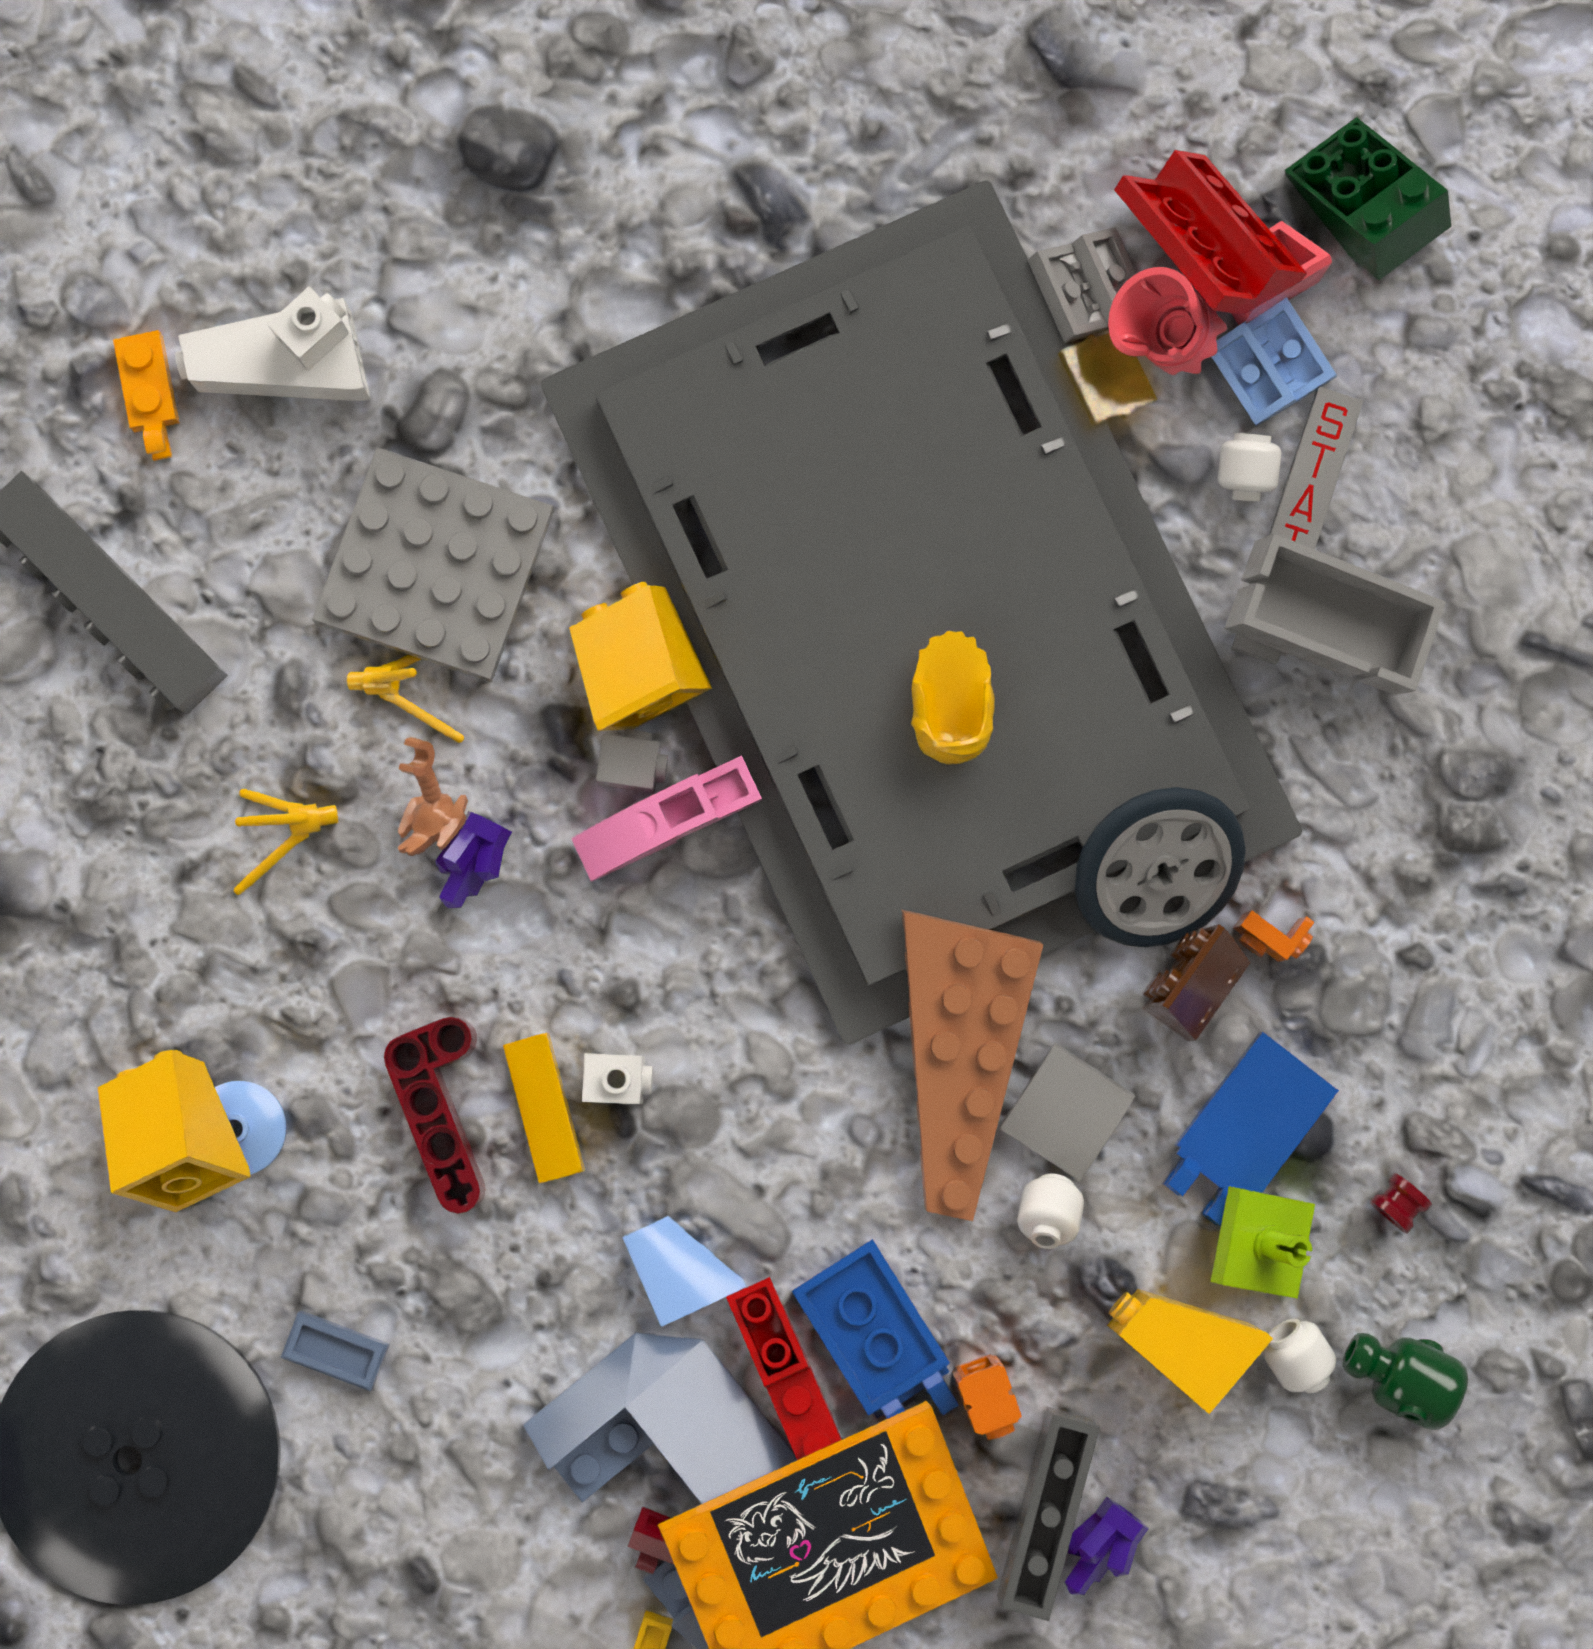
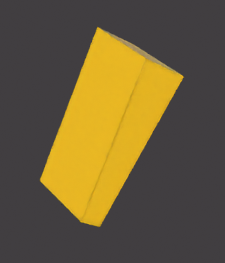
(653, 1631)

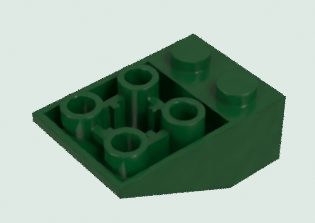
(1371, 197)

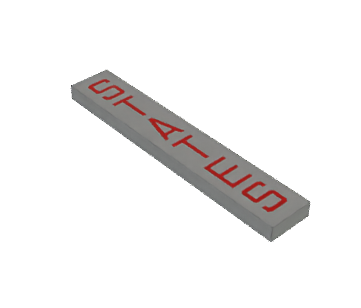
(1310, 484)

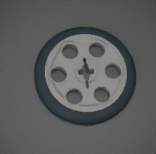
(1115, 840)

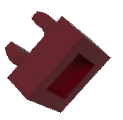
(649, 1540)

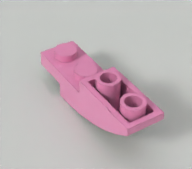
(666, 818)

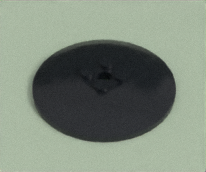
(202, 1442)

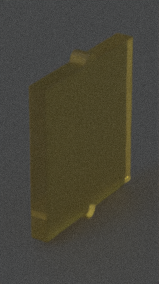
(1106, 379)

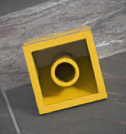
(636, 658)
(168, 1134)
(1188, 1344)

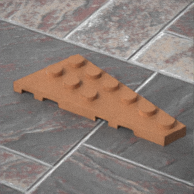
(965, 1030)

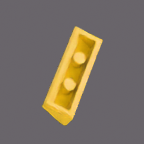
(544, 1107)

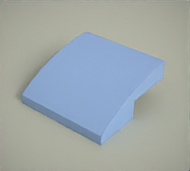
(1272, 362)

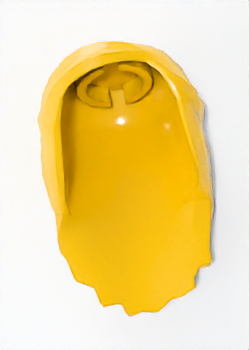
(952, 699)

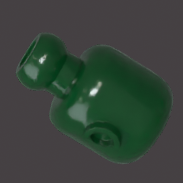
(1410, 1378)

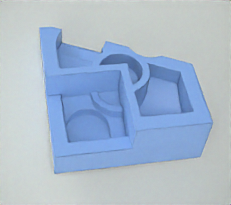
(678, 1270)

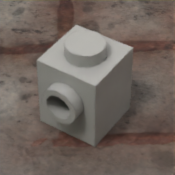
(631, 762)

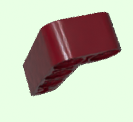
(445, 1117)

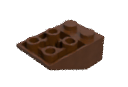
(1197, 982)

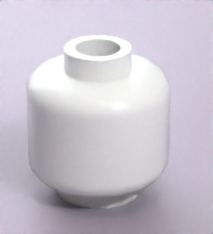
(1249, 466)
(1050, 1211)
(1300, 1356)

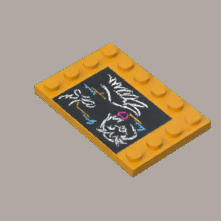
(833, 1543)

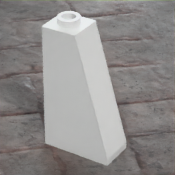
(252, 361)

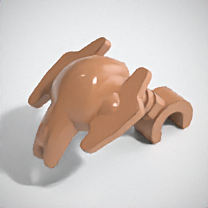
(432, 814)

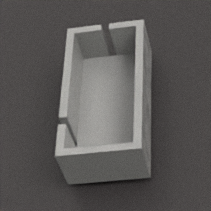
(1335, 615)

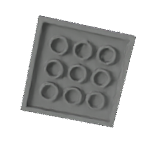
(433, 564)

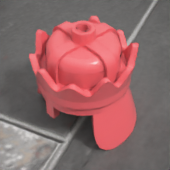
(1164, 320)

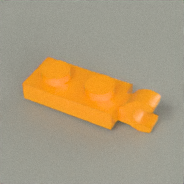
(147, 389)

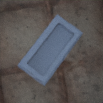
(335, 1350)

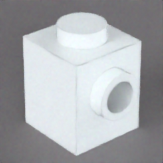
(310, 326)
(616, 1079)

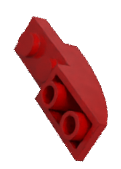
(784, 1368)

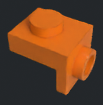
(1263, 937)

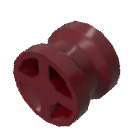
(1401, 1203)

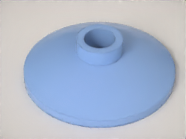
(261, 1121)

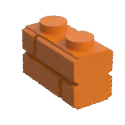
(987, 1396)

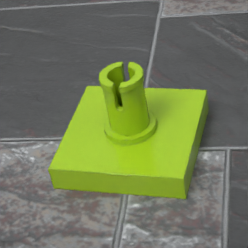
(1263, 1242)

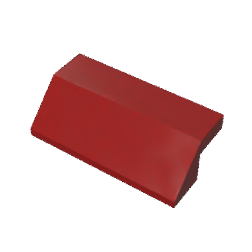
(1211, 233)

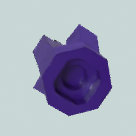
(471, 858)
(1104, 1543)

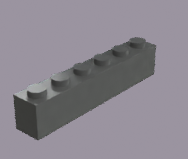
(106, 596)

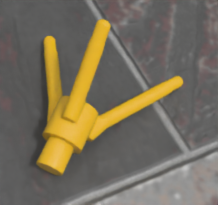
(386, 682)
(301, 820)

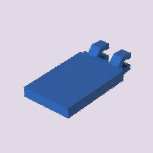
(1250, 1124)
(875, 1333)

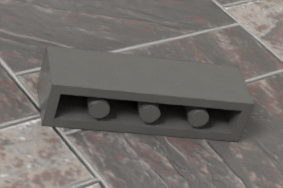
(1047, 1513)

